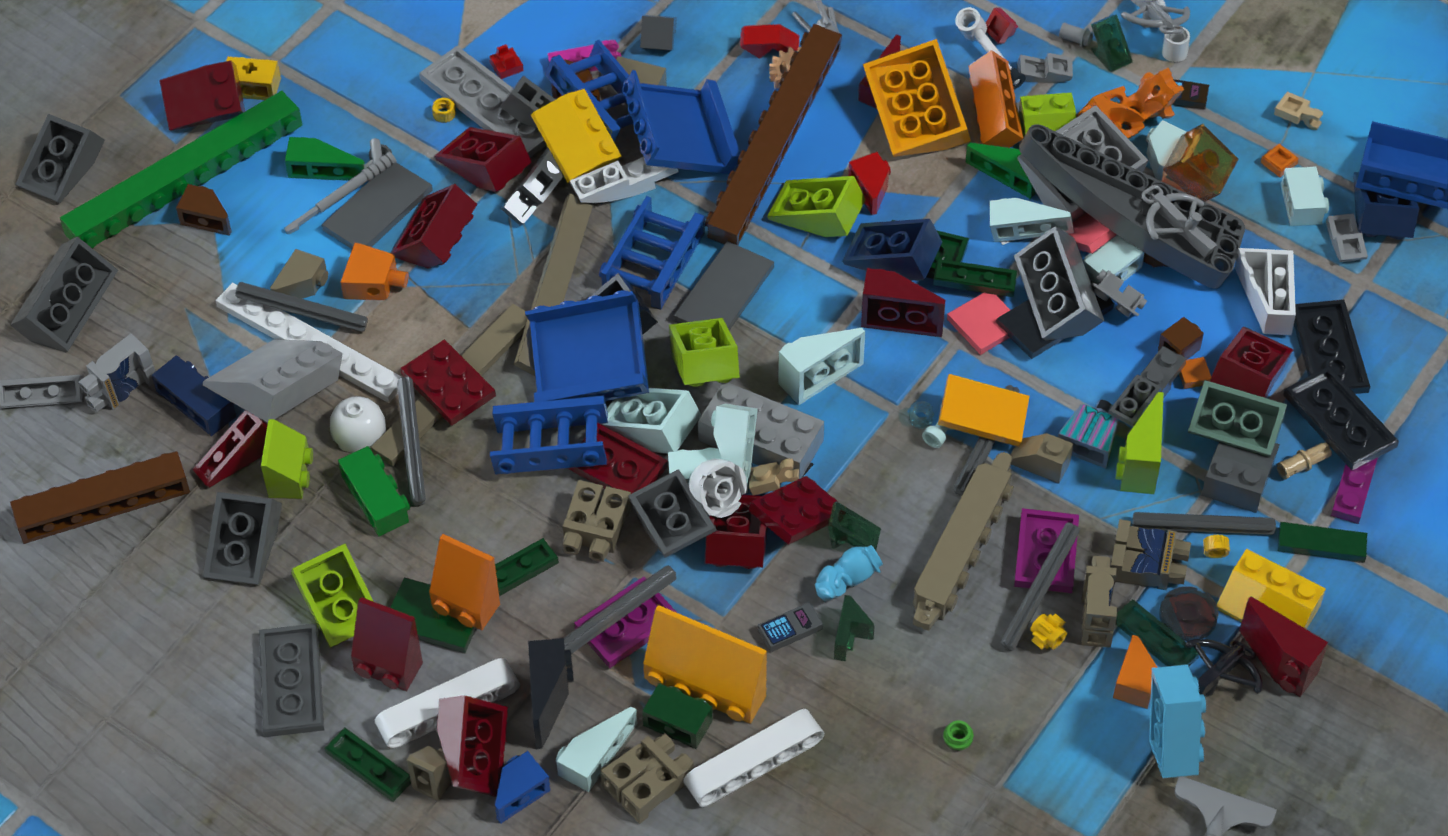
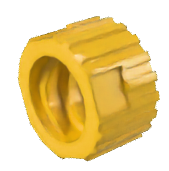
(443, 116)
(1216, 546)

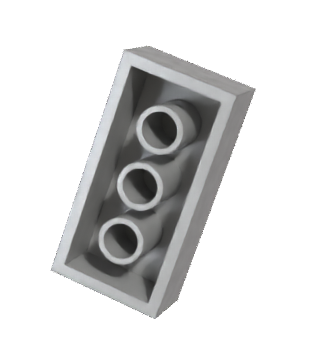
(778, 432)

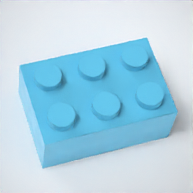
(1176, 721)

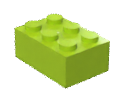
(704, 352)

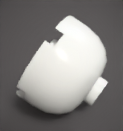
(356, 423)
(718, 486)

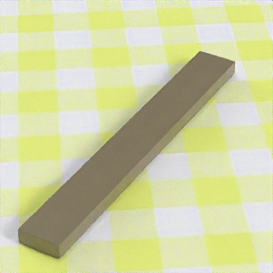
(557, 269)
(480, 356)

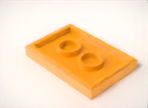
(983, 410)

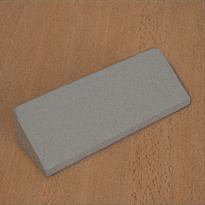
(41, 391)

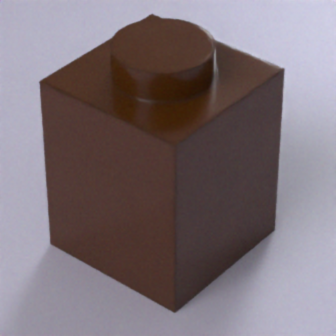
(1182, 338)

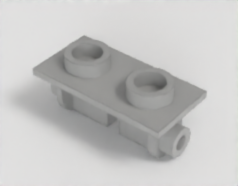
(1109, 288)

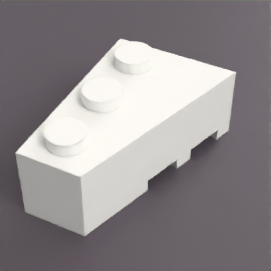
(1269, 286)

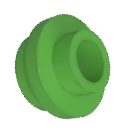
(958, 728)

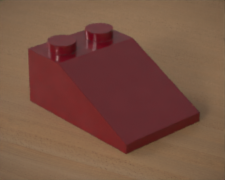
(202, 95)
(485, 157)
(900, 305)
(1251, 363)
(738, 538)
(385, 645)
(1282, 646)
(473, 742)

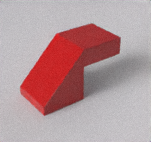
(762, 38)

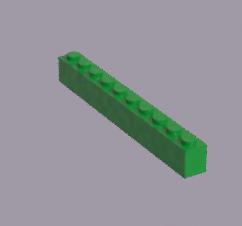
(190, 165)

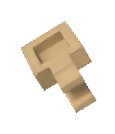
(1297, 108)
(769, 476)

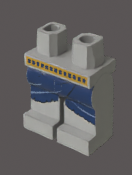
(117, 374)

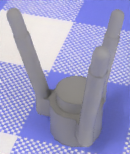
(824, 22)

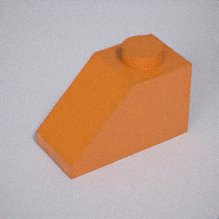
(1135, 675)

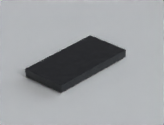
(1024, 330)
(1329, 340)
(1340, 418)

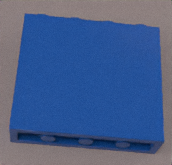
(682, 126)
(1405, 165)
(589, 348)

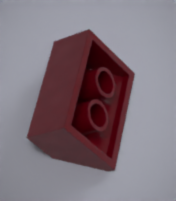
(435, 227)

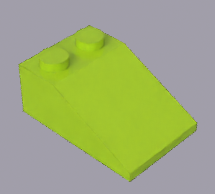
(819, 205)
(1141, 456)
(332, 592)

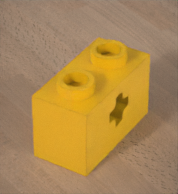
(257, 77)

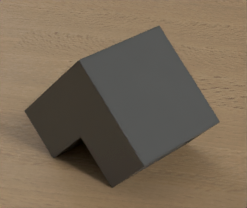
(658, 32)

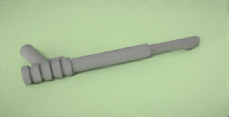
(371, 170)

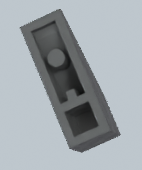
(524, 100)

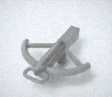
(1156, 17)
(1181, 224)

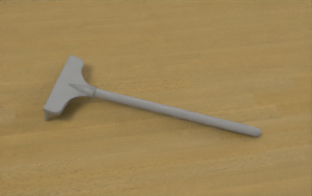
(1223, 808)

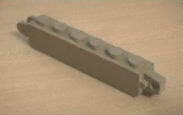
(961, 541)

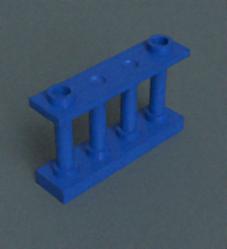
(566, 81)
(669, 269)
(544, 415)

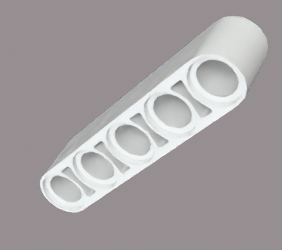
(420, 713)
(753, 757)

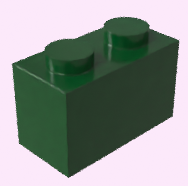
(677, 715)

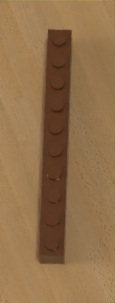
(774, 136)

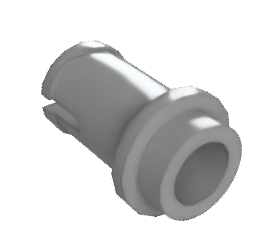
(1076, 34)

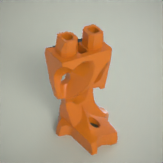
(1140, 106)

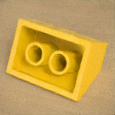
(575, 134)
(1273, 586)

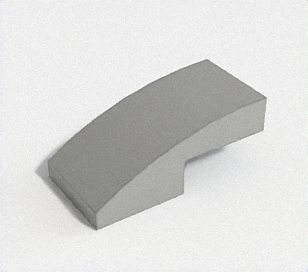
(1048, 70)
(1345, 238)

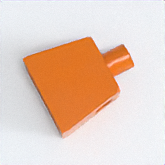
(371, 274)

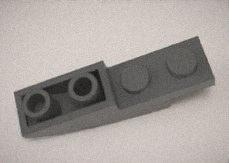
(533, 189)
(1143, 388)

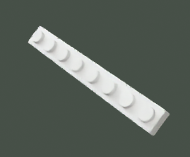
(283, 326)

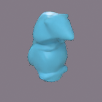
(850, 570)

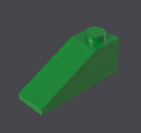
(318, 160)
(1001, 165)

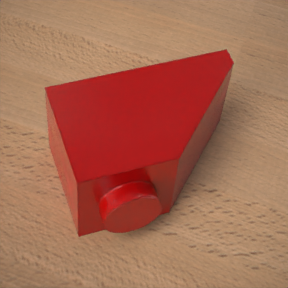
(872, 177)

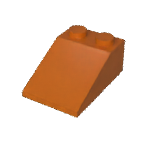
(464, 583)

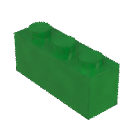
(374, 490)

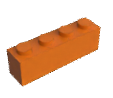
(995, 101)

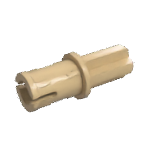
(1303, 460)

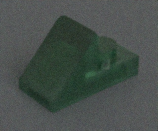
(1111, 46)
(851, 528)
(852, 624)

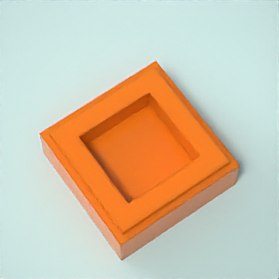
(1279, 159)
(1195, 373)

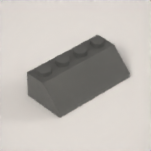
(1058, 286)
(64, 296)

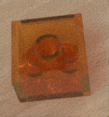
(1200, 163)

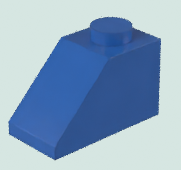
(520, 785)

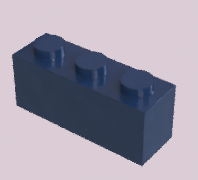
(184, 389)

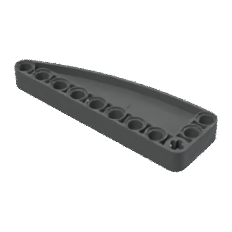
(1113, 197)

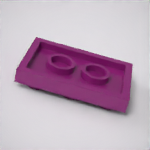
(1036, 538)
(629, 632)

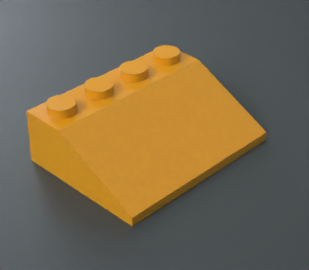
(917, 101)
(706, 664)

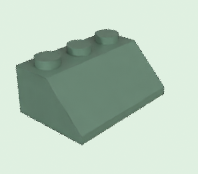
(1237, 418)

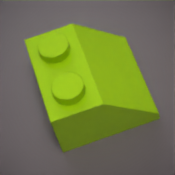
(1046, 110)
(285, 461)

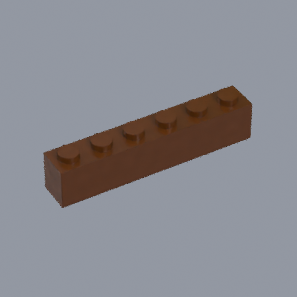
(99, 497)

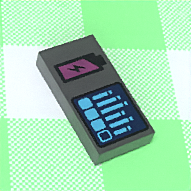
(790, 627)

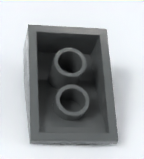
(59, 158)
(1238, 476)
(671, 513)
(241, 537)

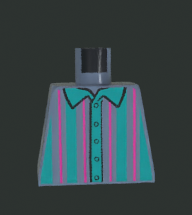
(1091, 433)

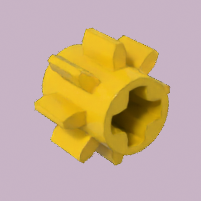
(1048, 631)

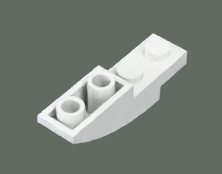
(618, 181)

